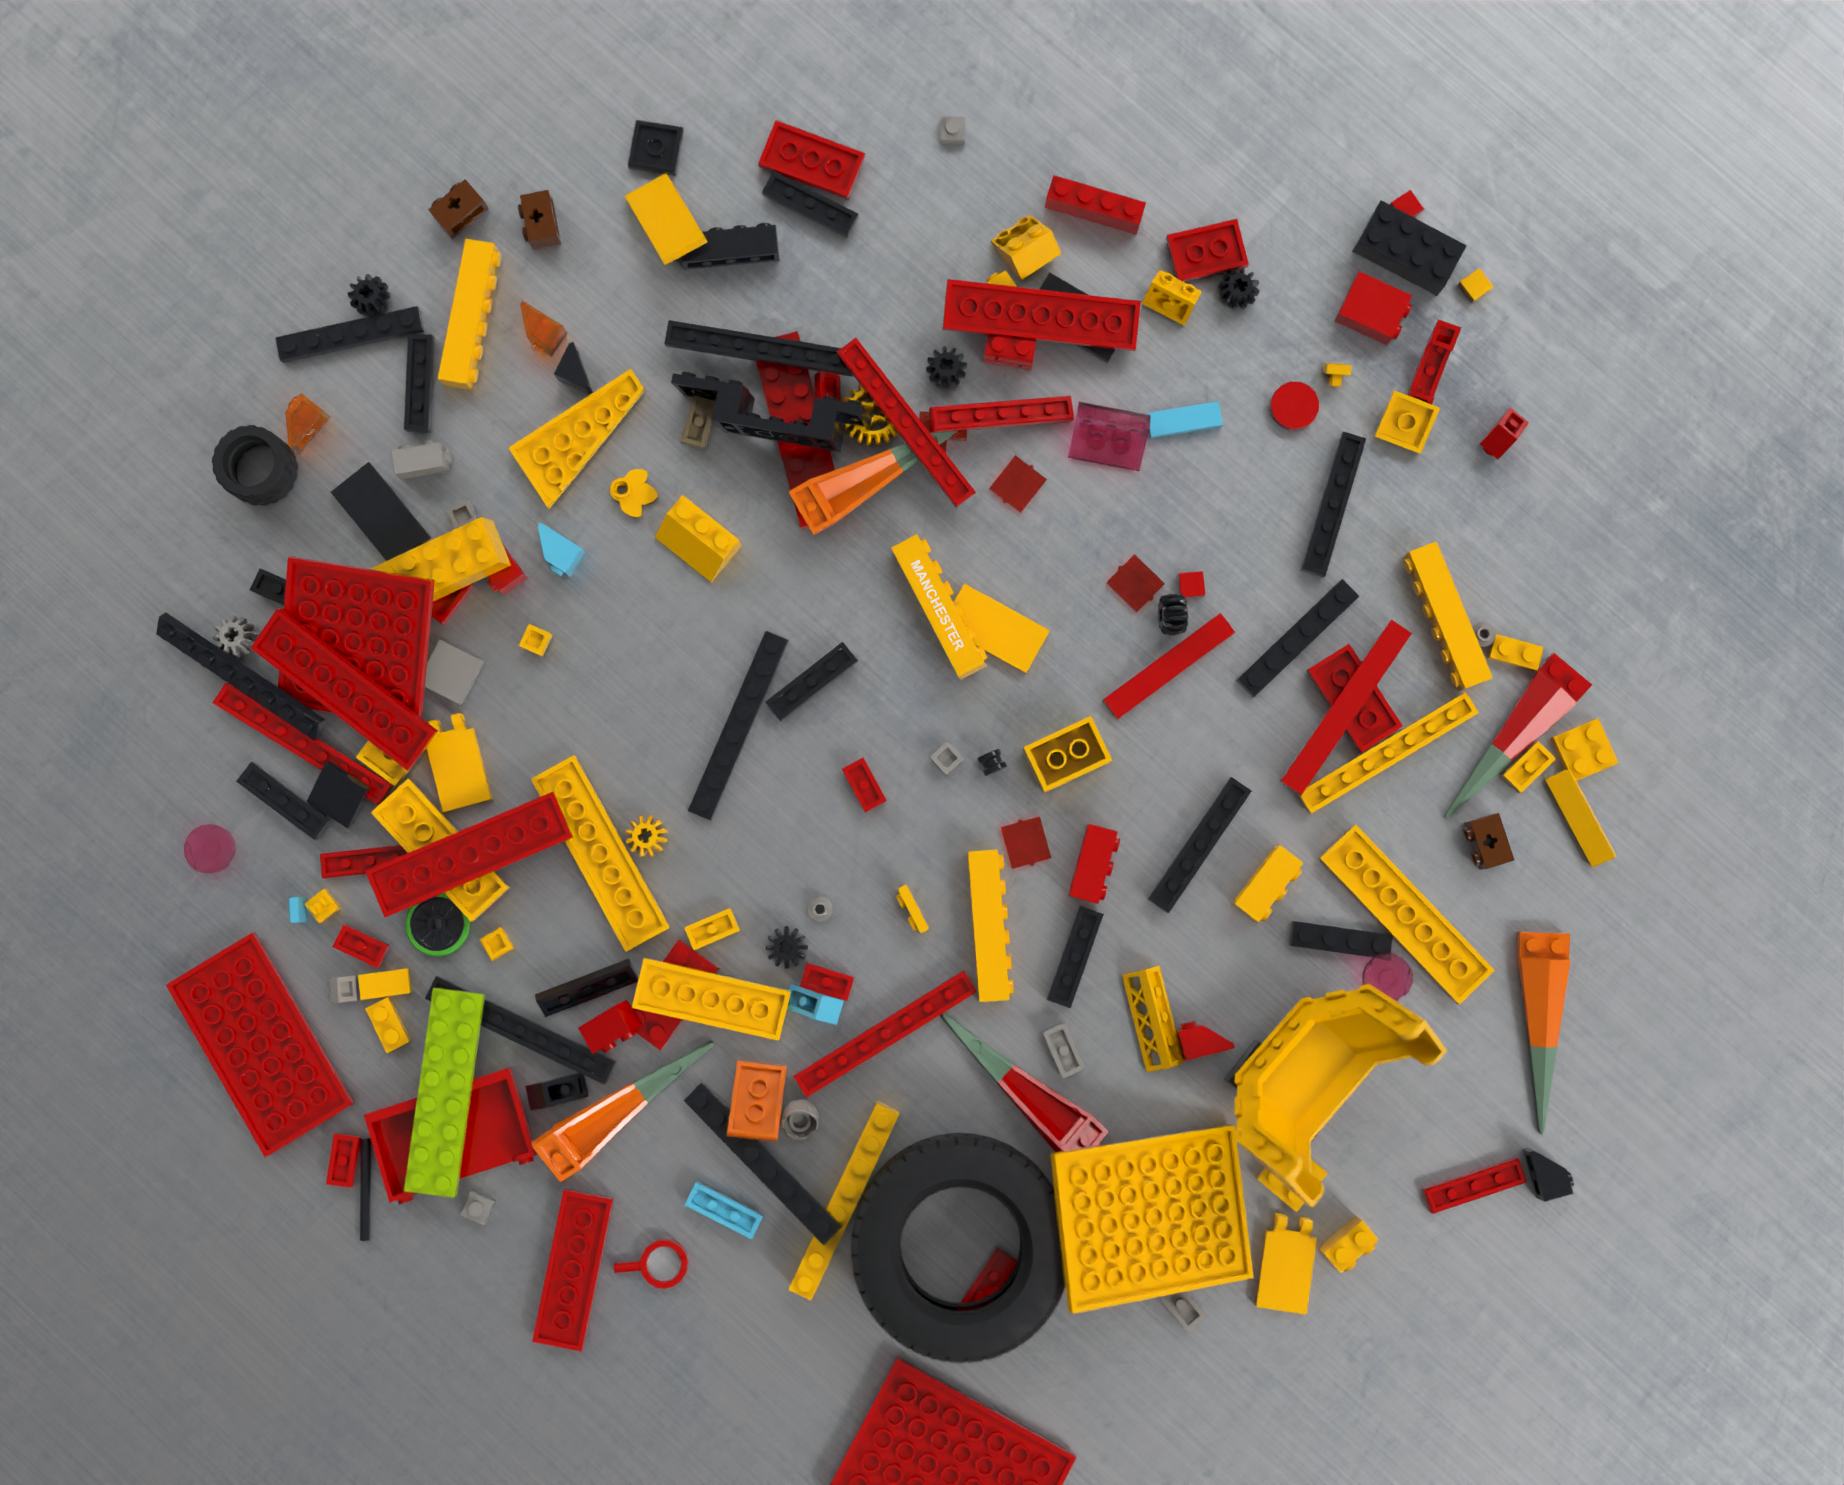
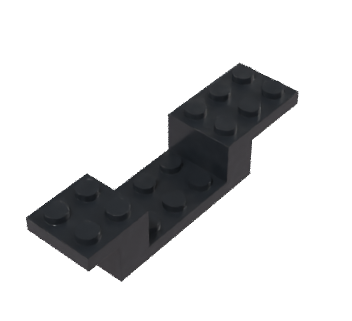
(735, 415)

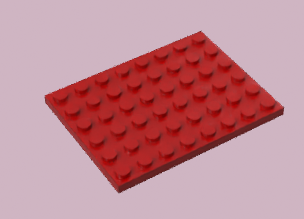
(940, 1436)

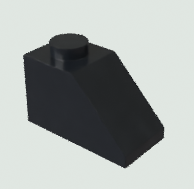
(556, 1091)
(1548, 1177)

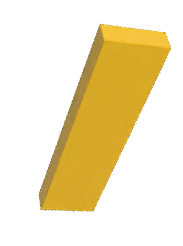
(1580, 817)

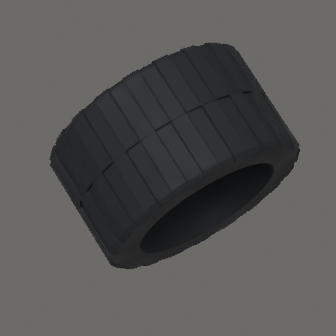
(231, 449)

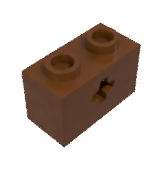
(453, 219)
(546, 231)
(1494, 853)

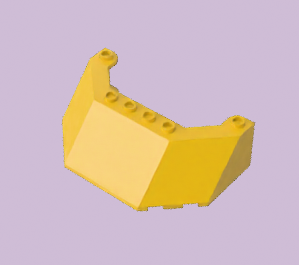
(1313, 1068)

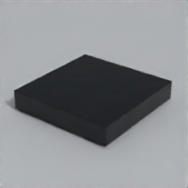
(655, 147)
(338, 794)

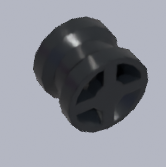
(992, 762)

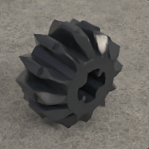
(363, 289)
(1234, 295)
(947, 359)
(1173, 614)
(788, 939)

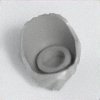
(800, 1119)

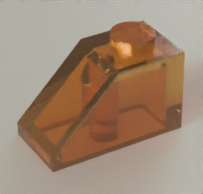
(542, 330)
(303, 421)

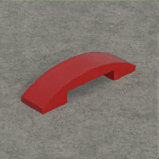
(1433, 361)

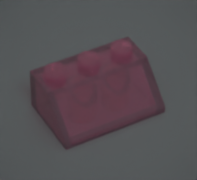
(1109, 436)

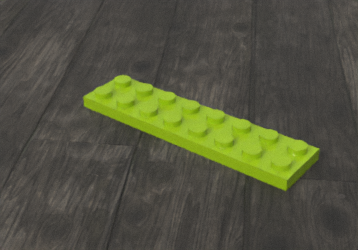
(444, 1092)

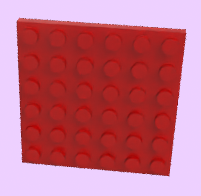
(367, 617)

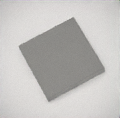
(451, 672)

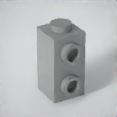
(420, 460)

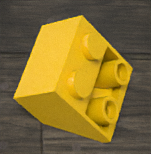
(1026, 246)

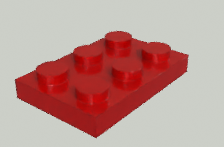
(1207, 250)

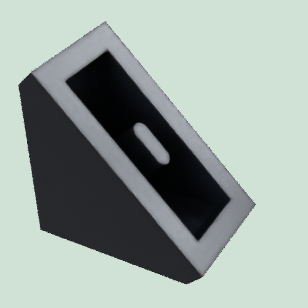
(572, 371)

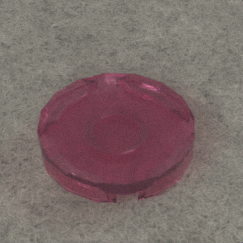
(209, 848)
(1389, 975)

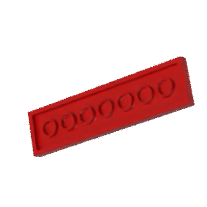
(1041, 315)
(792, 398)
(343, 689)
(469, 854)

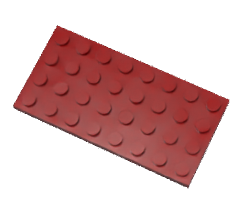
(260, 1044)

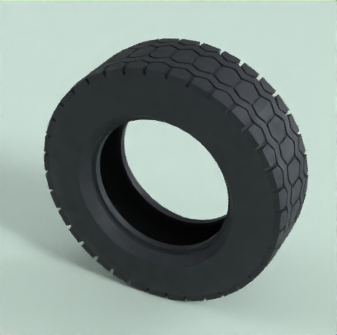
(926, 1322)

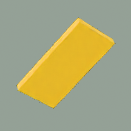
(665, 219)
(1001, 629)

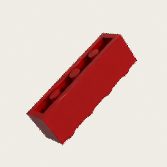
(1095, 204)

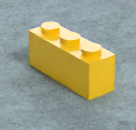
(1268, 884)

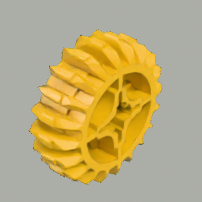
(863, 432)

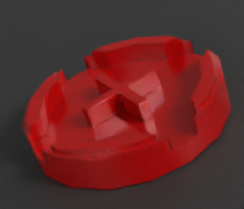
(1294, 405)

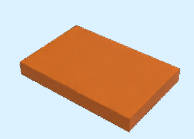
(756, 1101)

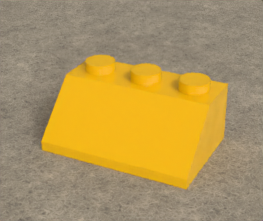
(697, 538)

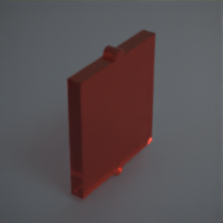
(1018, 484)
(1135, 583)
(1025, 842)

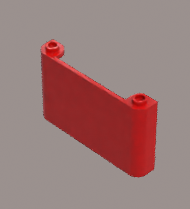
(494, 1133)

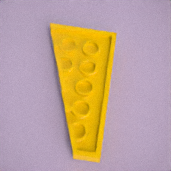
(566, 443)

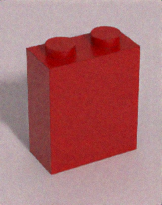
(1374, 308)

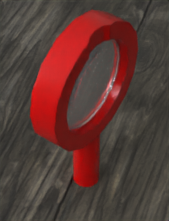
(661, 1264)

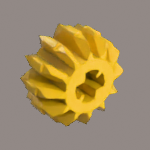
(639, 831)

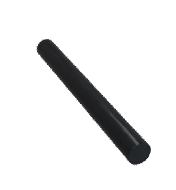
(365, 1189)

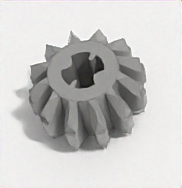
(230, 629)

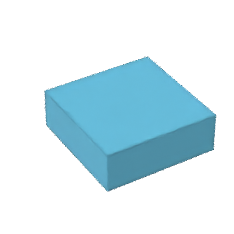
(297, 910)

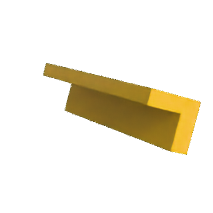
(1157, 1018)

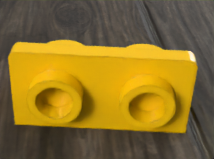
(1171, 297)

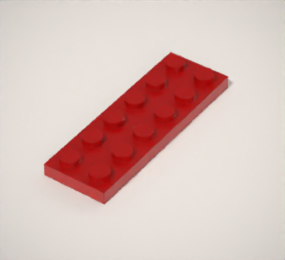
(573, 1270)

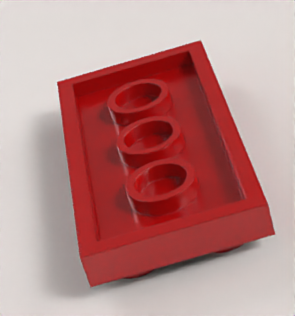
(811, 159)
(1375, 718)
(658, 1027)

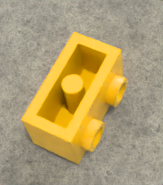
(1349, 1244)

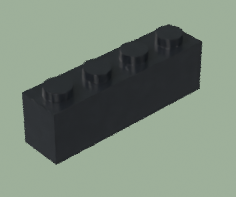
(735, 247)

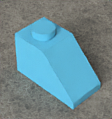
(559, 551)
(814, 1004)

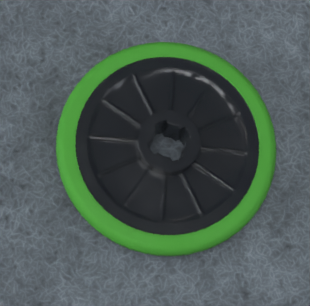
(440, 941)

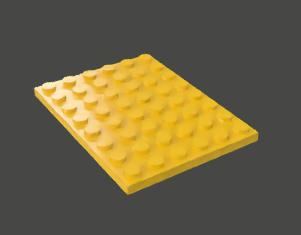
(1151, 1217)

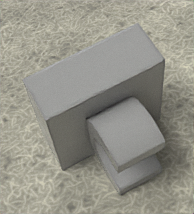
(342, 989)

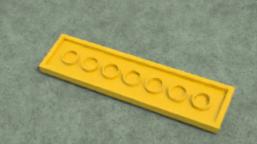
(603, 856)
(1406, 914)

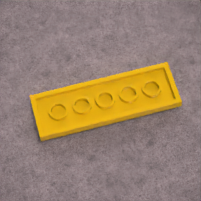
(416, 823)
(711, 999)

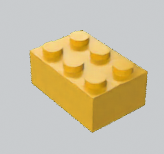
(1067, 754)

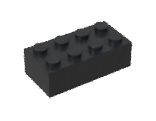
(1409, 248)

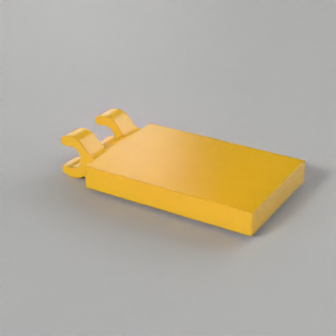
(458, 765)
(1286, 1266)

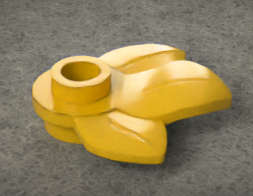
(637, 492)

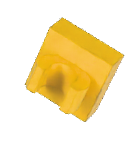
(1336, 371)
(322, 905)

